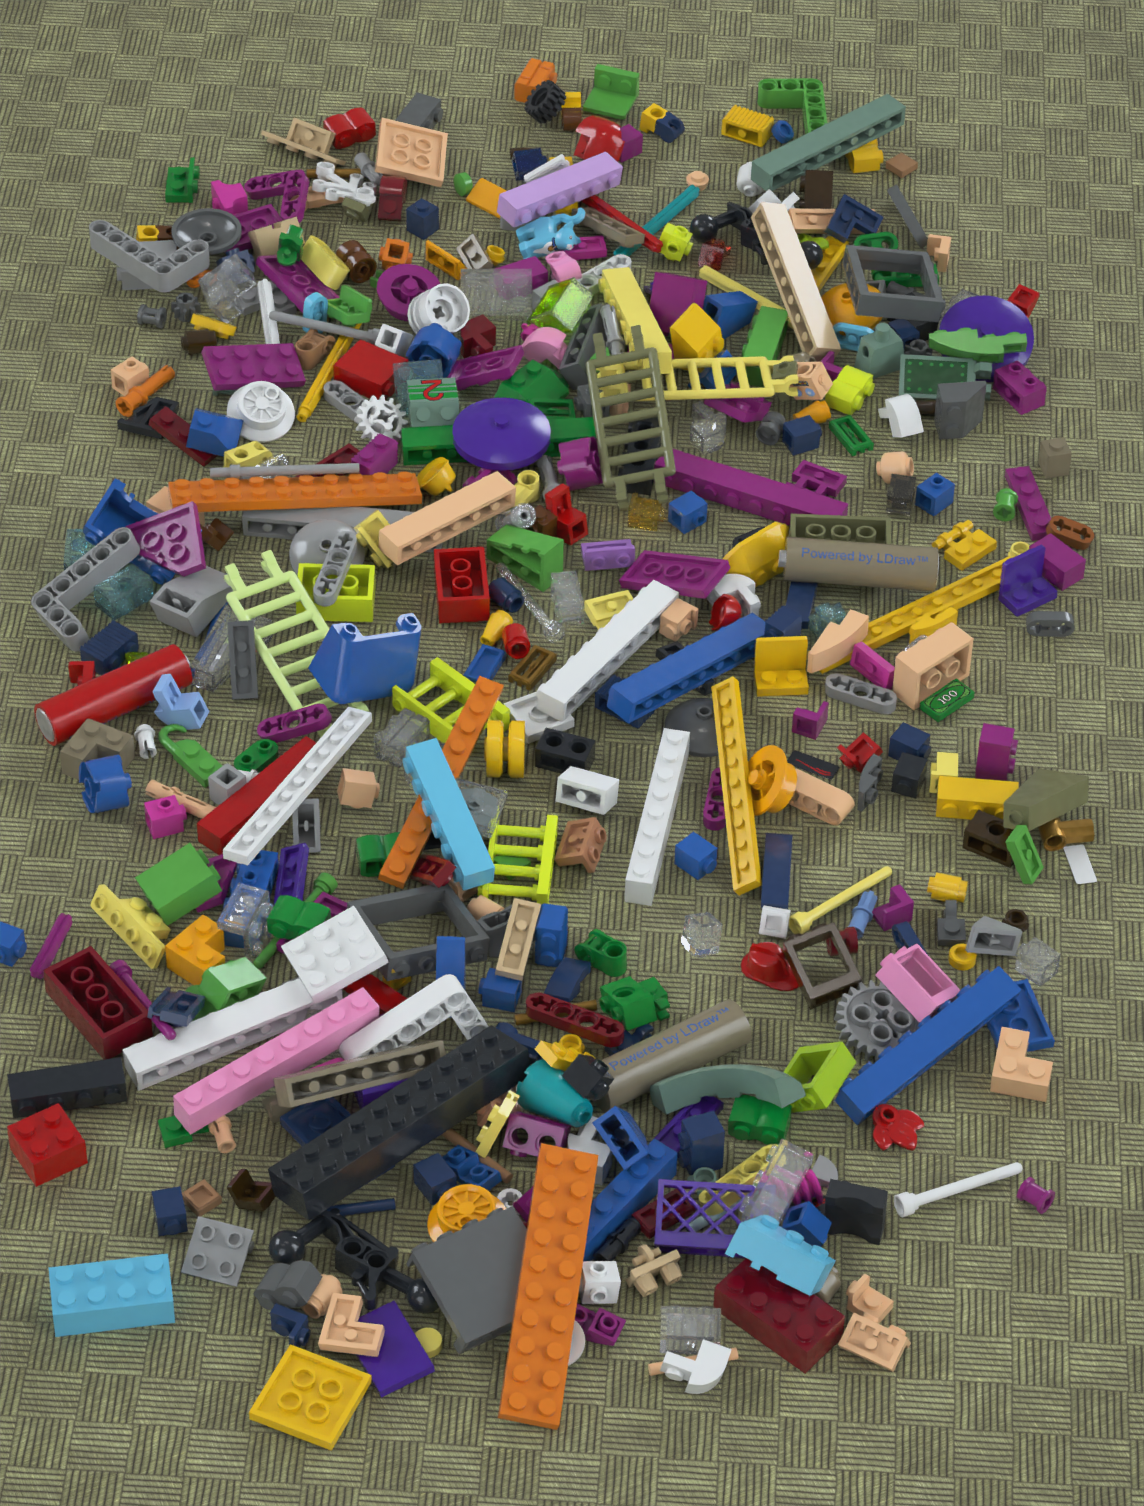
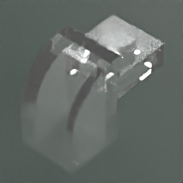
(707, 429)

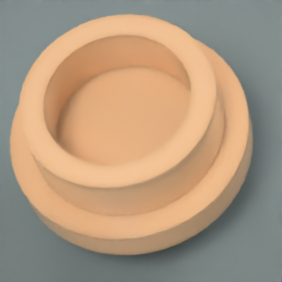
(697, 179)

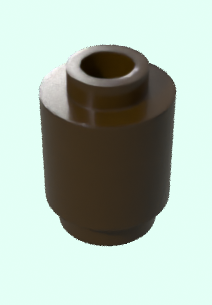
(195, 340)

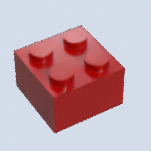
(47, 1144)

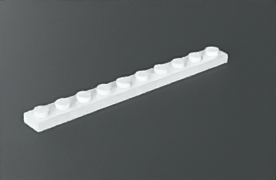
(297, 786)

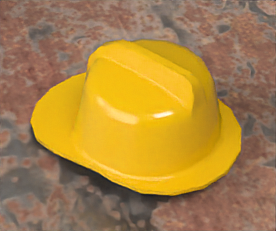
(436, 476)

